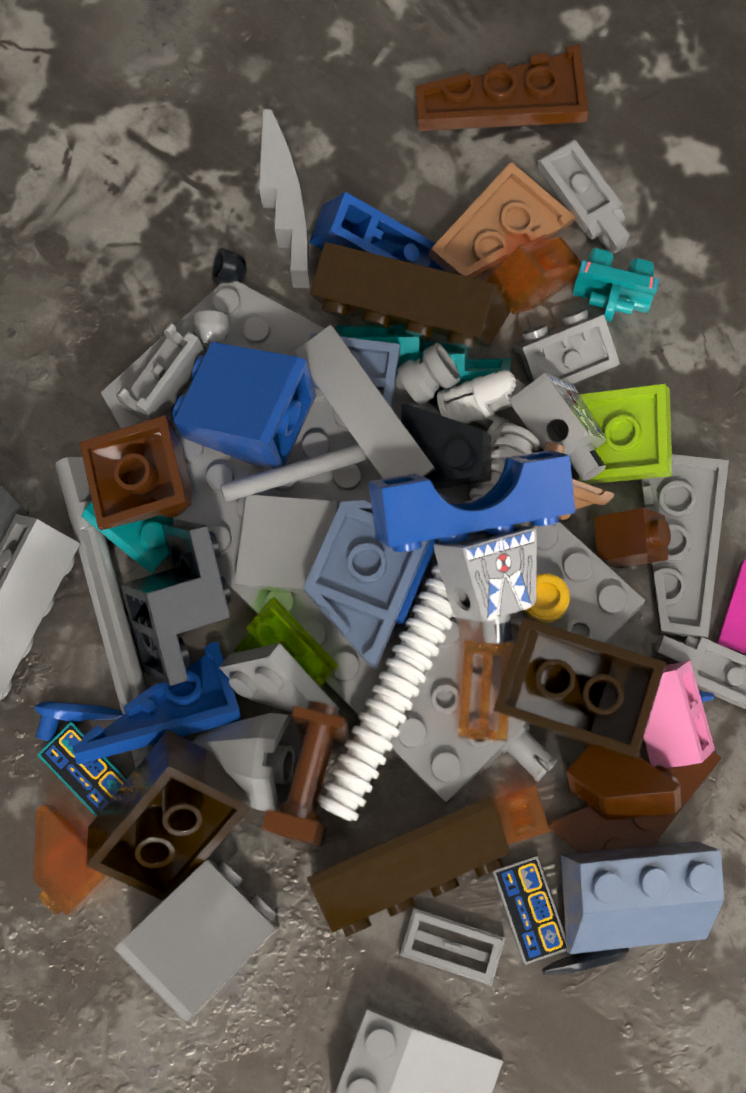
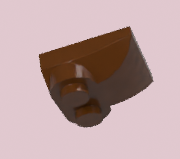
(137, 473)

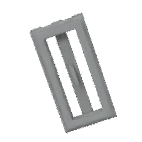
(414, 934)

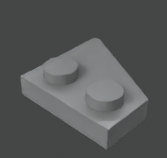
(272, 678)

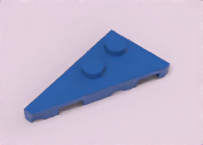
(183, 708)

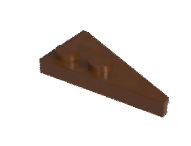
(589, 831)

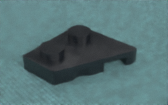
(454, 448)

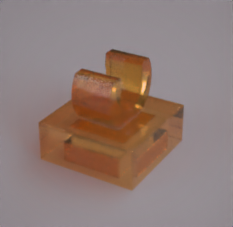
(521, 815)

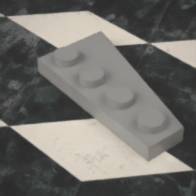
(694, 511)

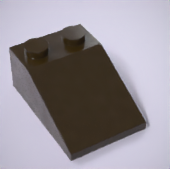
(580, 688)

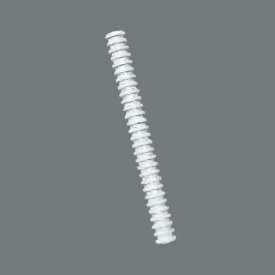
(407, 665)

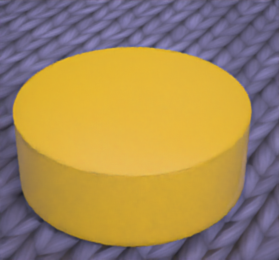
(551, 599)

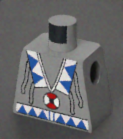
(560, 416)
(490, 578)

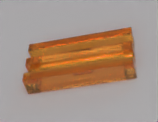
(487, 651)

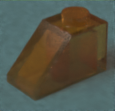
(536, 273)
(61, 864)

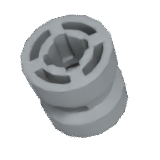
(425, 375)

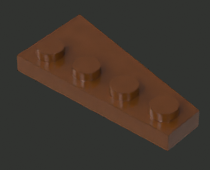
(520, 95)

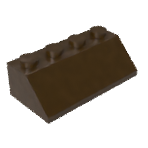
(409, 295)
(410, 865)

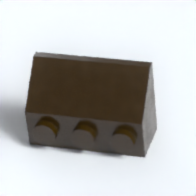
(165, 818)

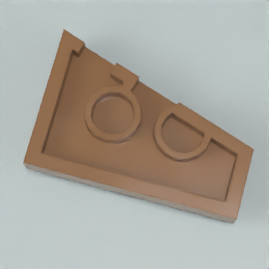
(500, 219)

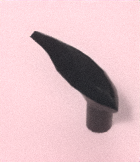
(584, 961)

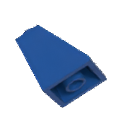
(246, 403)

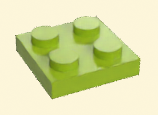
(635, 432)

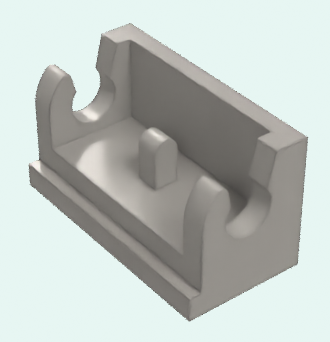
(163, 377)

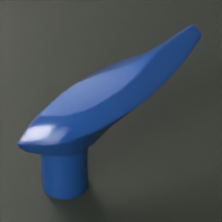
(54, 711)

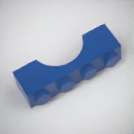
(530, 489)

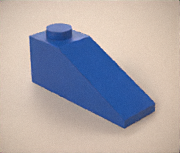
(361, 227)

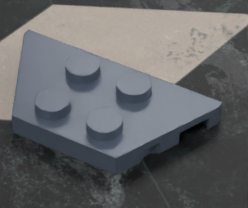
(361, 580)

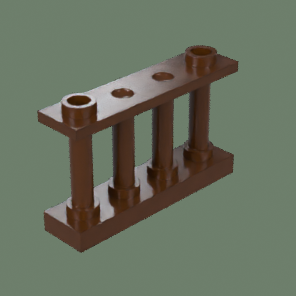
(297, 816)

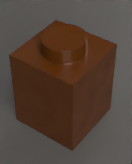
(632, 537)

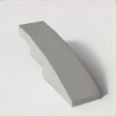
(282, 191)
(362, 407)

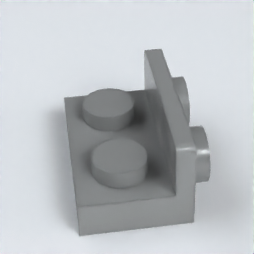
(569, 350)

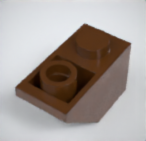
(623, 786)

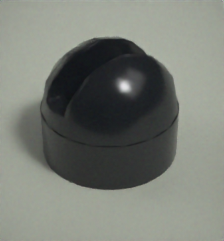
(228, 267)

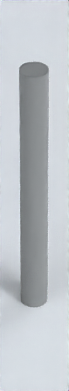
(292, 472)

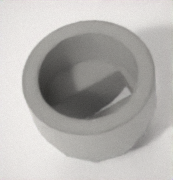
(210, 326)

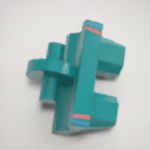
(614, 287)

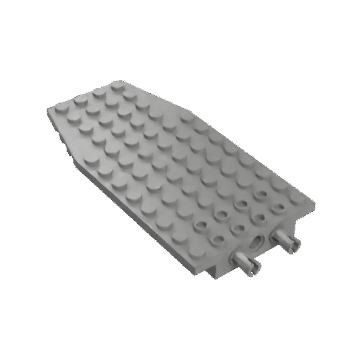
(429, 737)

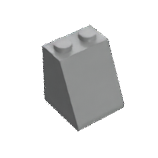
(198, 938)

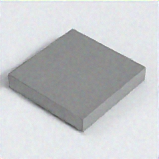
(281, 541)

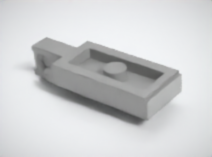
(585, 195)
(714, 666)

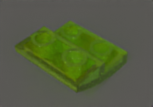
(276, 626)

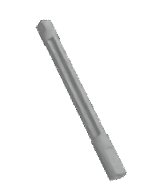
(104, 590)

